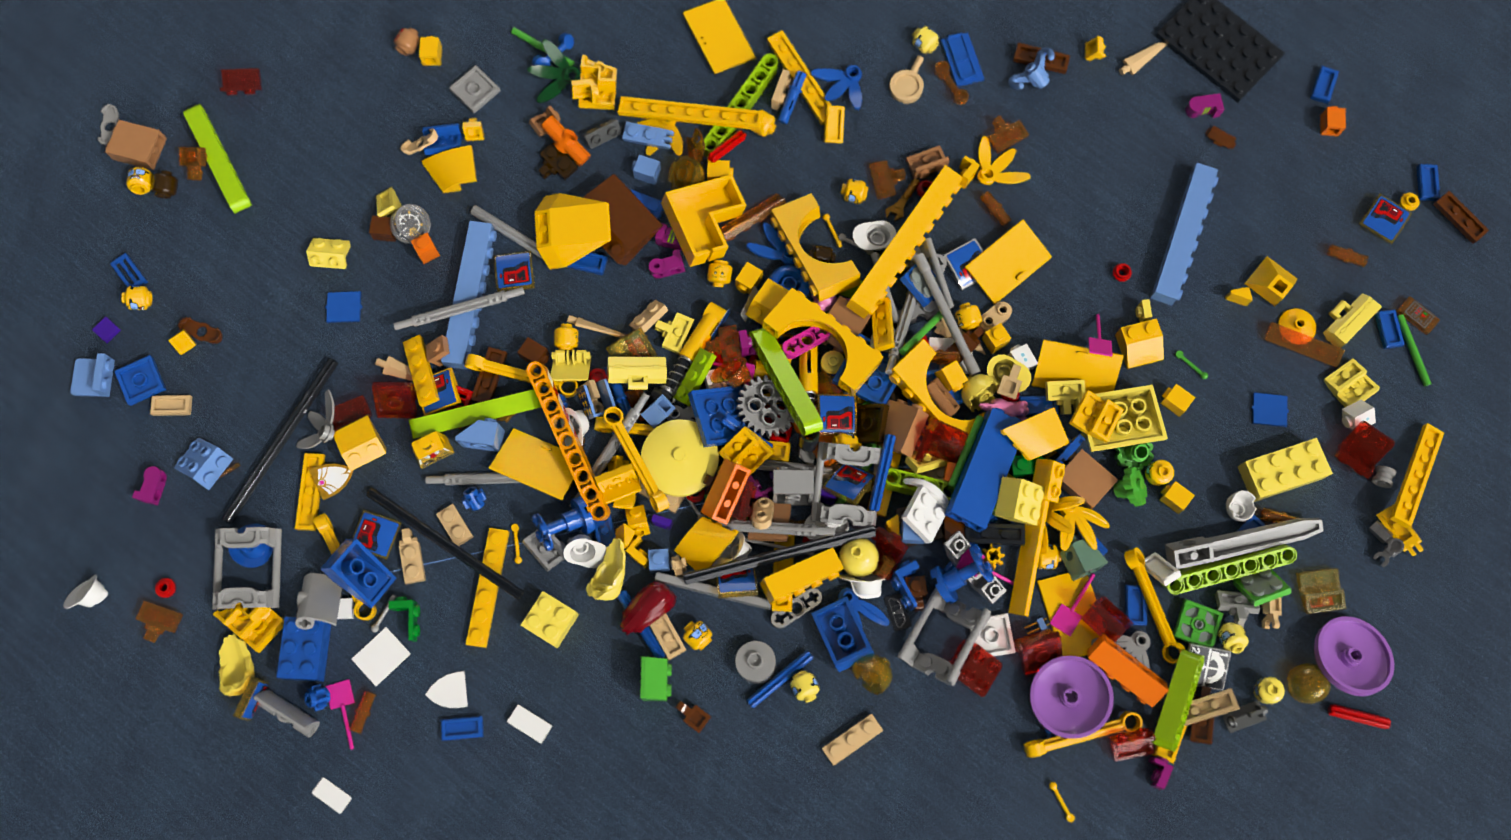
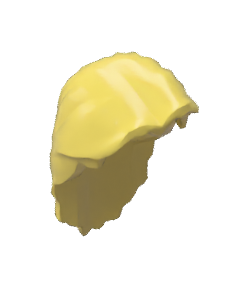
(609, 574)
(235, 666)

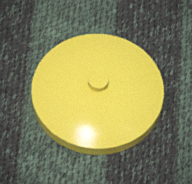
(678, 458)

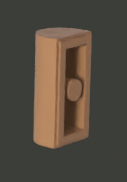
(942, 397)

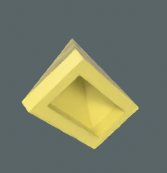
(387, 202)

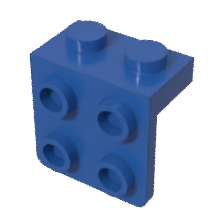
(898, 583)

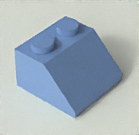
(482, 435)

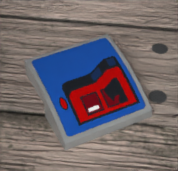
(959, 258)

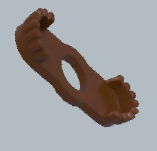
(212, 336)

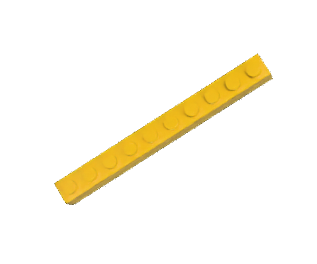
(904, 242)

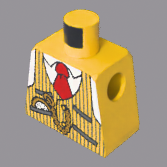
(431, 448)

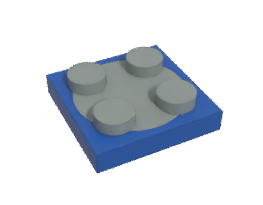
(917, 285)

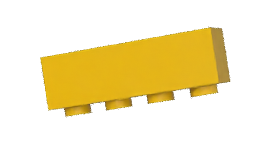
(801, 576)

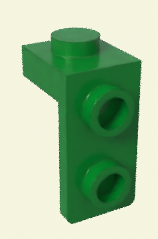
(403, 604)

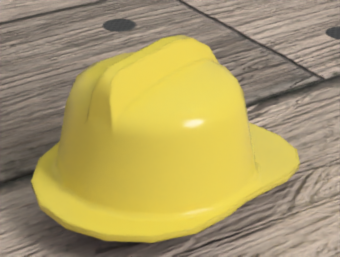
(1002, 365)

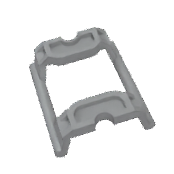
(931, 309)
(838, 512)
(247, 596)
(928, 663)

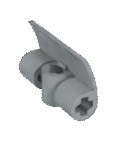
(317, 601)
(287, 712)

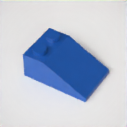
(358, 572)
(842, 633)

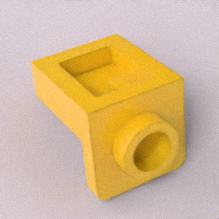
(969, 171)
(638, 555)

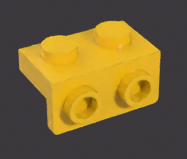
(1054, 482)
(618, 483)

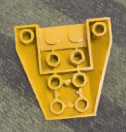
(570, 228)

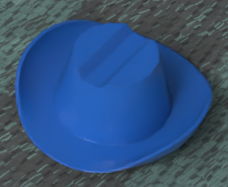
(790, 277)
(251, 556)

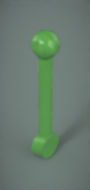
(1179, 354)

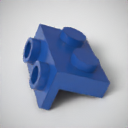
(448, 138)

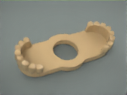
(411, 147)

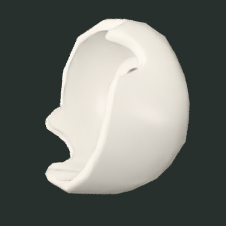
(1241, 505)

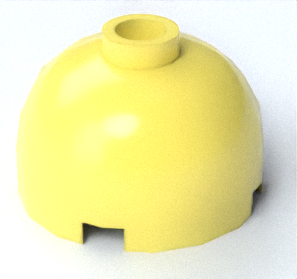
(978, 390)
(859, 557)

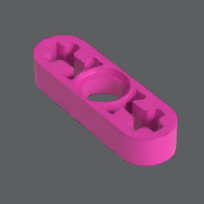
(802, 348)

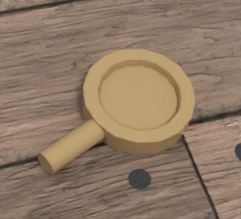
(907, 85)

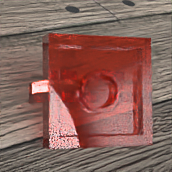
(394, 399)
(1107, 619)
(1038, 649)

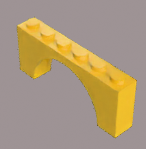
(824, 278)
(798, 311)
(910, 377)

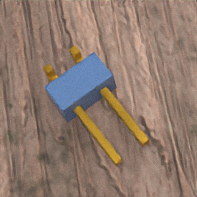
(1041, 624)

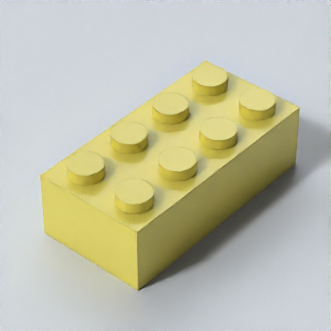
(1285, 469)

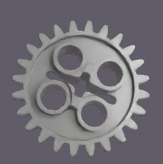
(755, 418)

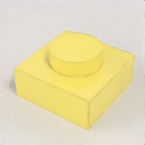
(1143, 311)

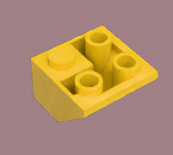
(1271, 281)

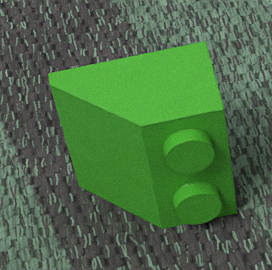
(655, 679)

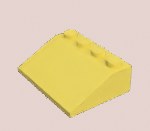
(1139, 422)

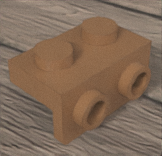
(927, 162)

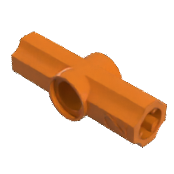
(565, 140)

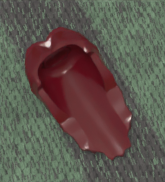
(647, 607)

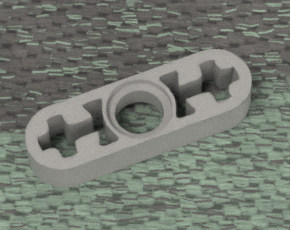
(811, 604)

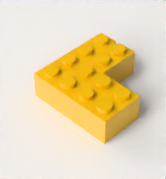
(696, 214)

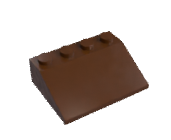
(630, 219)

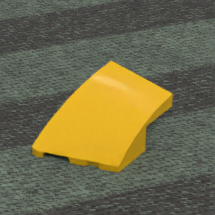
(603, 77)
(452, 168)
(1037, 434)
(704, 543)
(252, 625)

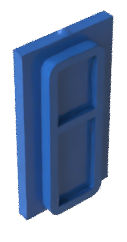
(962, 59)

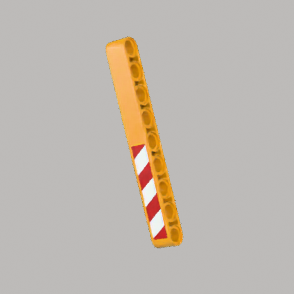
(561, 434)

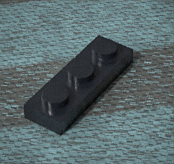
(997, 535)

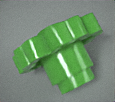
(1134, 455)
(1132, 487)

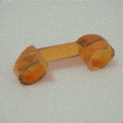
(942, 70)

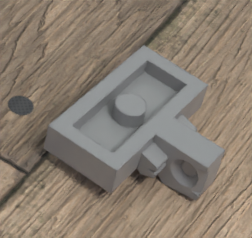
(1236, 604)

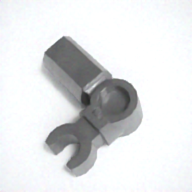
(1394, 545)

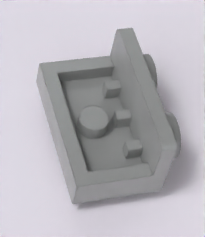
(546, 559)

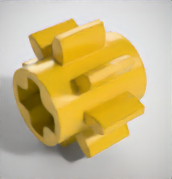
(998, 556)

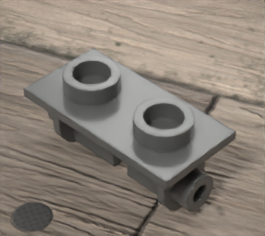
(603, 134)
(1245, 716)

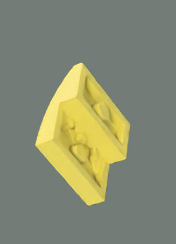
(1351, 383)

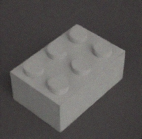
(793, 486)

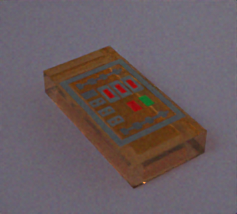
(1418, 315)

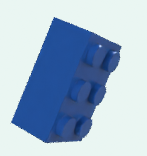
(303, 651)

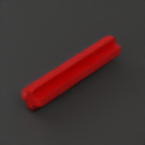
(726, 146)
(1359, 716)

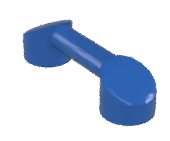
(566, 42)

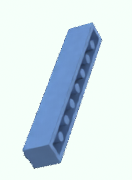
(1184, 234)
(469, 286)

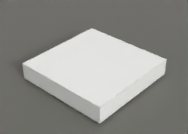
(997, 636)

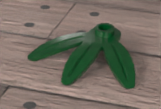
(549, 72)

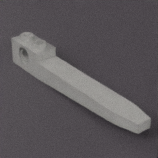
(1211, 549)

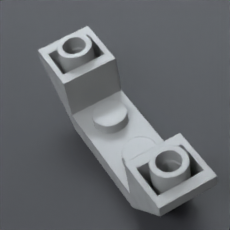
(955, 547)

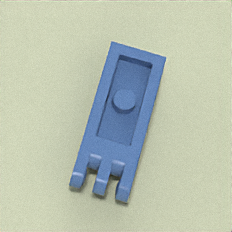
(647, 135)

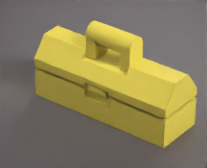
(1356, 317)
(637, 371)

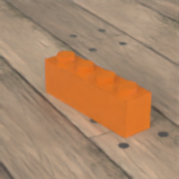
(1127, 670)

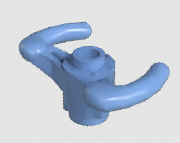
(1033, 72)

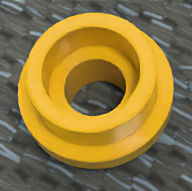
(1406, 204)

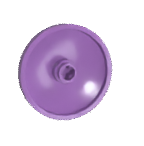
(1354, 656)
(1071, 697)

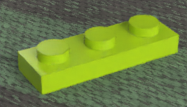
(695, 375)

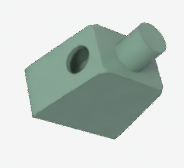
(1082, 559)

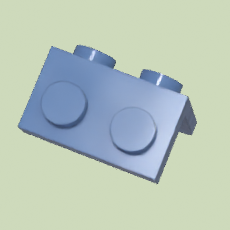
(93, 376)
(203, 463)

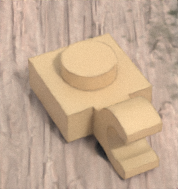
(1009, 384)
(594, 394)
(678, 566)
(1272, 610)

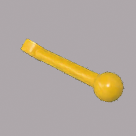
(826, 217)
(515, 528)
(1069, 817)

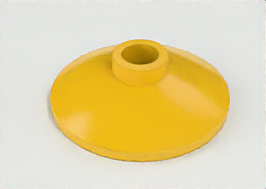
(1292, 316)

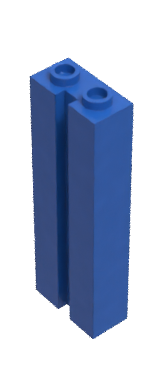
(983, 471)

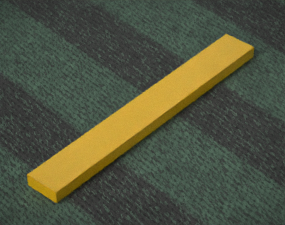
(690, 113)
(1030, 552)

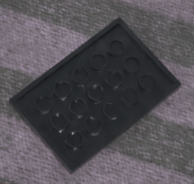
(1220, 46)

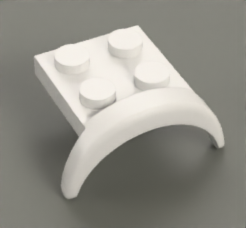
(925, 509)

